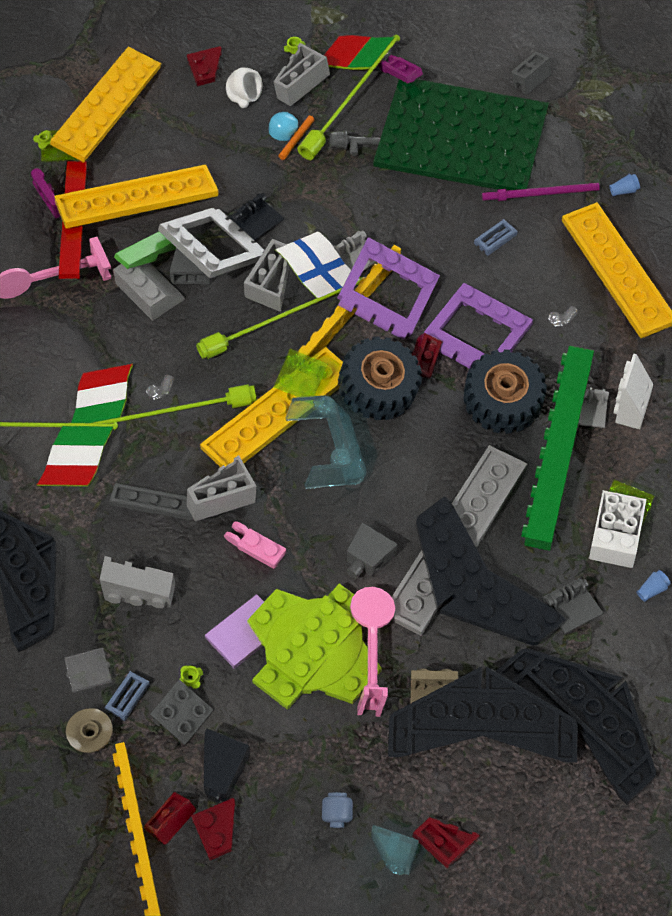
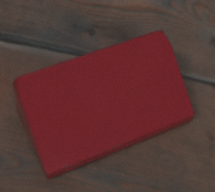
(427, 352)
(170, 818)

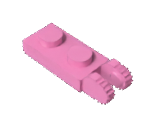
(256, 545)

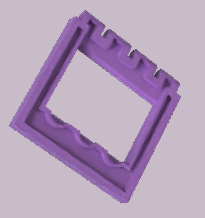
(484, 305)
(368, 308)

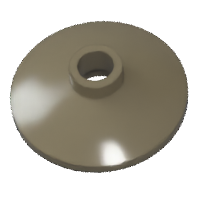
(86, 721)

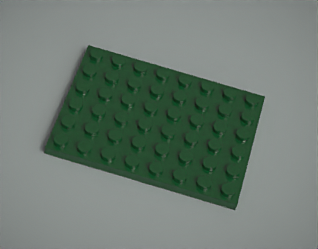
(461, 135)

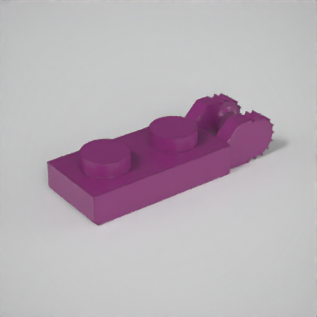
(400, 68)
(45, 191)

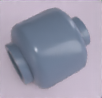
(337, 809)

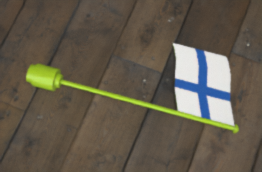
(318, 270)

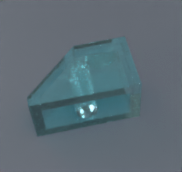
(395, 849)

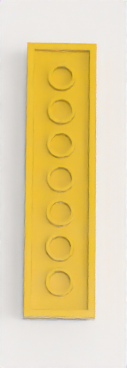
(105, 104)
(135, 196)
(619, 270)
(264, 419)

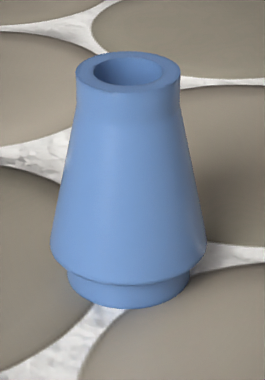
(626, 185)
(653, 585)

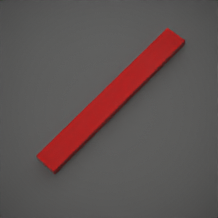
(72, 237)

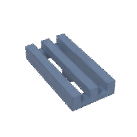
(498, 239)
(135, 699)

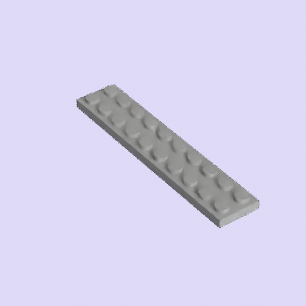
(477, 508)

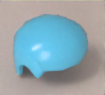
(283, 126)

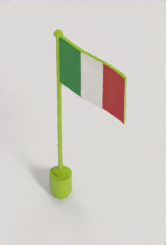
(104, 393)
(74, 452)

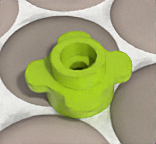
(292, 44)
(44, 140)
(196, 673)

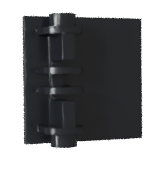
(256, 216)

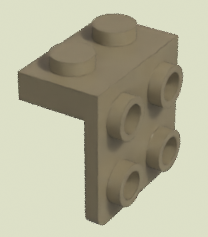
(426, 681)

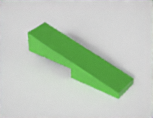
(144, 251)

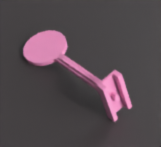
(17, 280)
(373, 610)

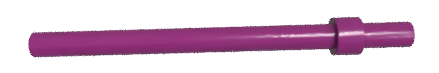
(502, 194)

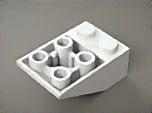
(633, 394)
(617, 529)

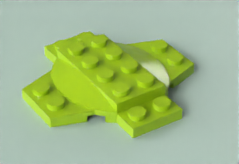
(310, 647)

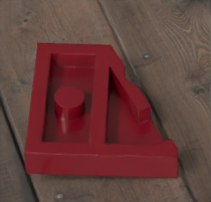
(205, 65)
(216, 828)
(444, 840)

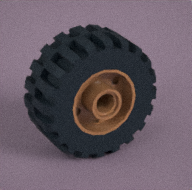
(379, 378)
(504, 391)

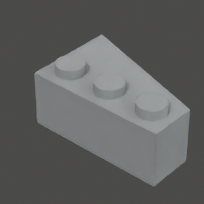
(301, 74)
(268, 278)
(221, 492)
(136, 585)

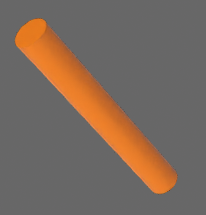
(296, 137)

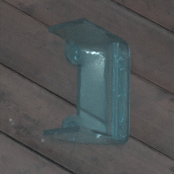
(346, 461)

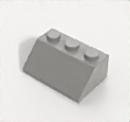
(147, 289)

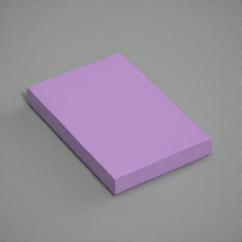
(234, 636)

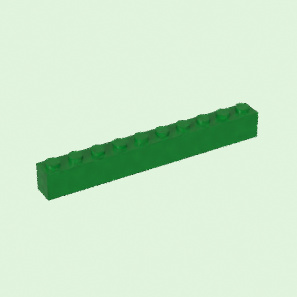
(559, 448)

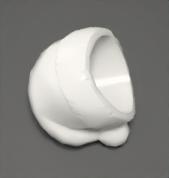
(244, 86)

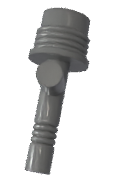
(340, 140)

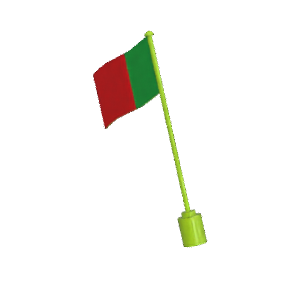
(354, 54)

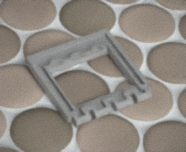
(177, 234)

